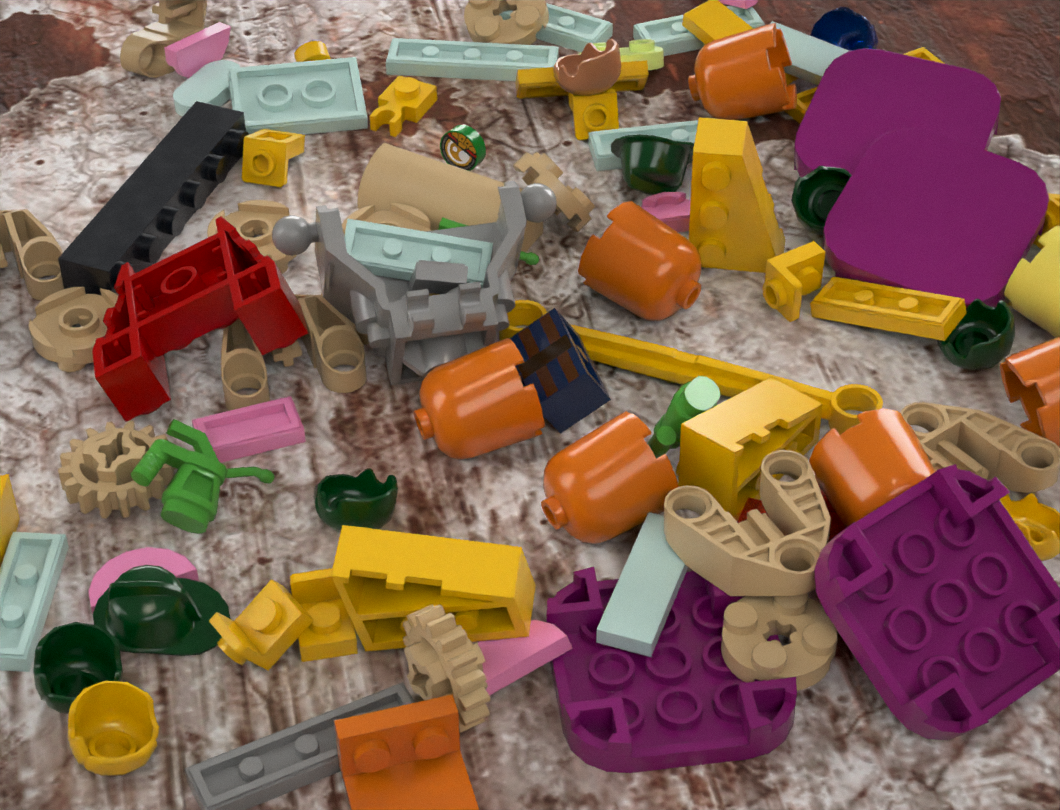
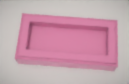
(252, 429)

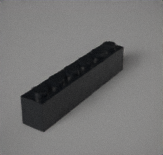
(156, 198)

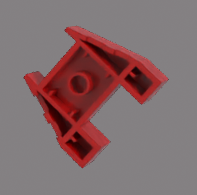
(182, 300)

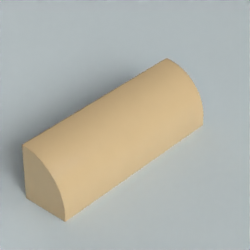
(434, 189)

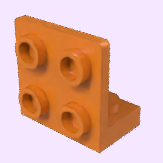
(405, 758)

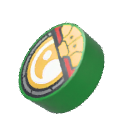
(463, 147)

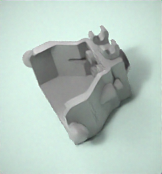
(410, 326)

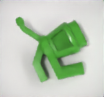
(686, 403)
(194, 490)

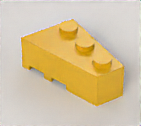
(729, 201)
(728, 442)
(398, 573)

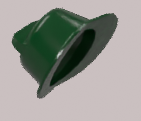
(653, 162)
(160, 613)

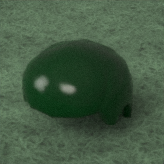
(816, 195)
(980, 337)
(355, 500)
(74, 659)

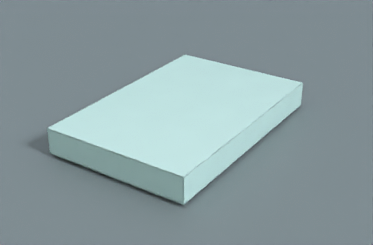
(300, 96)

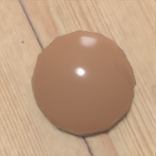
(590, 71)

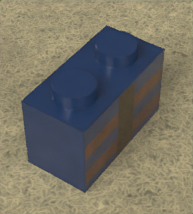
(559, 370)

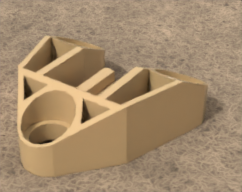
(144, 50)
(33, 250)
(329, 343)
(985, 446)
(763, 552)

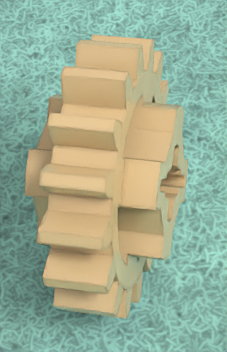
(101, 468)
(446, 663)

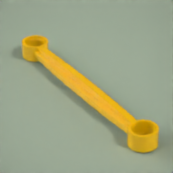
(683, 367)

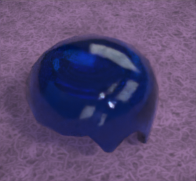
(846, 30)

